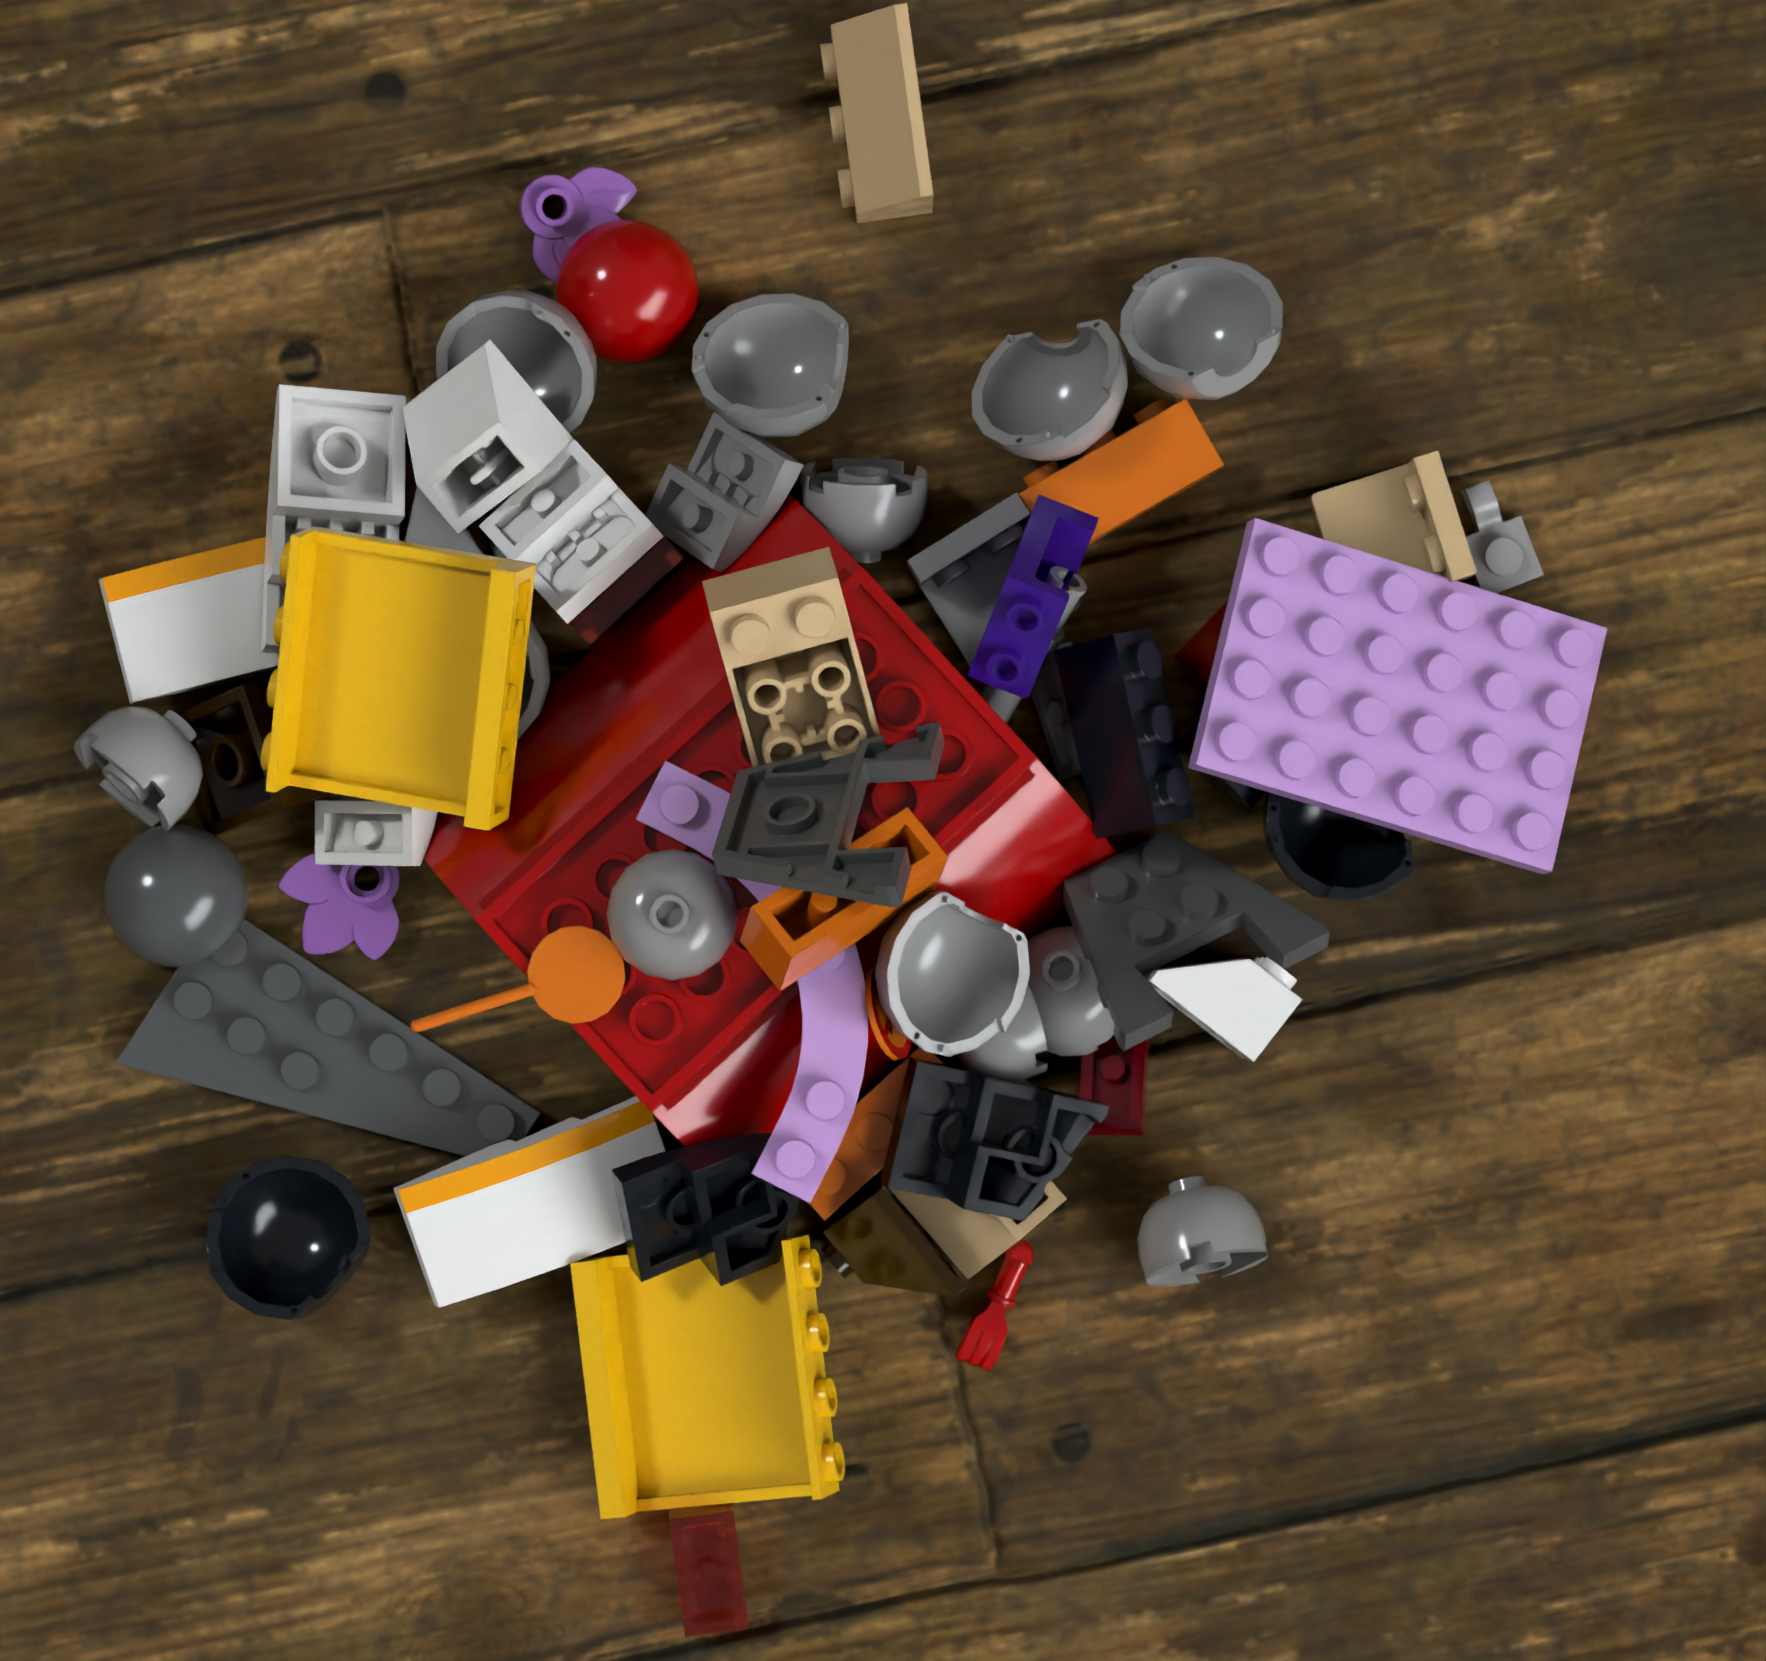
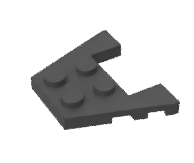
(798, 816)
(1162, 905)

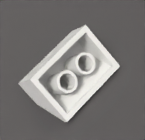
(1231, 999)

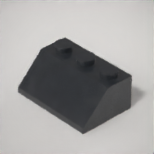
(1124, 733)

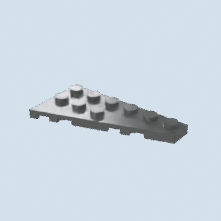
(302, 1040)

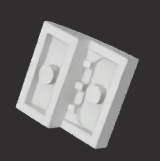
(574, 530)
(370, 832)

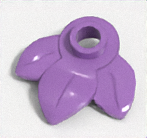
(588, 201)
(341, 909)

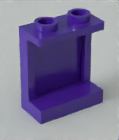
(1027, 606)

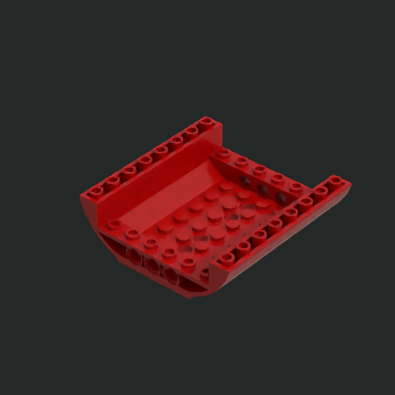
(725, 1045)

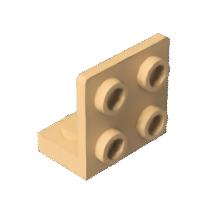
(1400, 517)

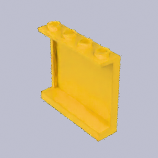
(399, 673)
(706, 1384)

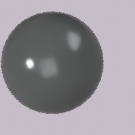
(175, 895)

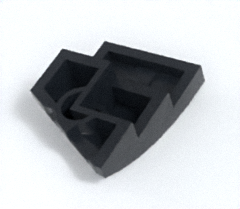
(983, 1138)
(703, 1207)

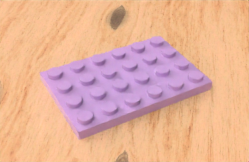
(1398, 697)

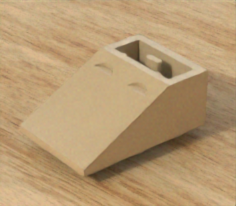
(791, 658)

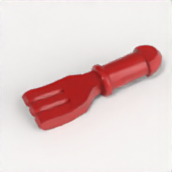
(988, 1326)

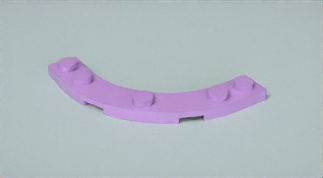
(831, 1005)

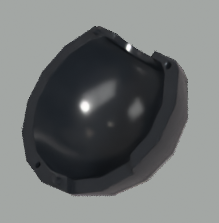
(1334, 852)
(286, 1236)

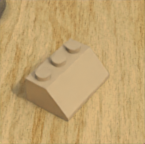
(878, 116)

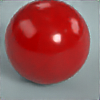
(629, 289)

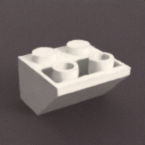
(479, 436)

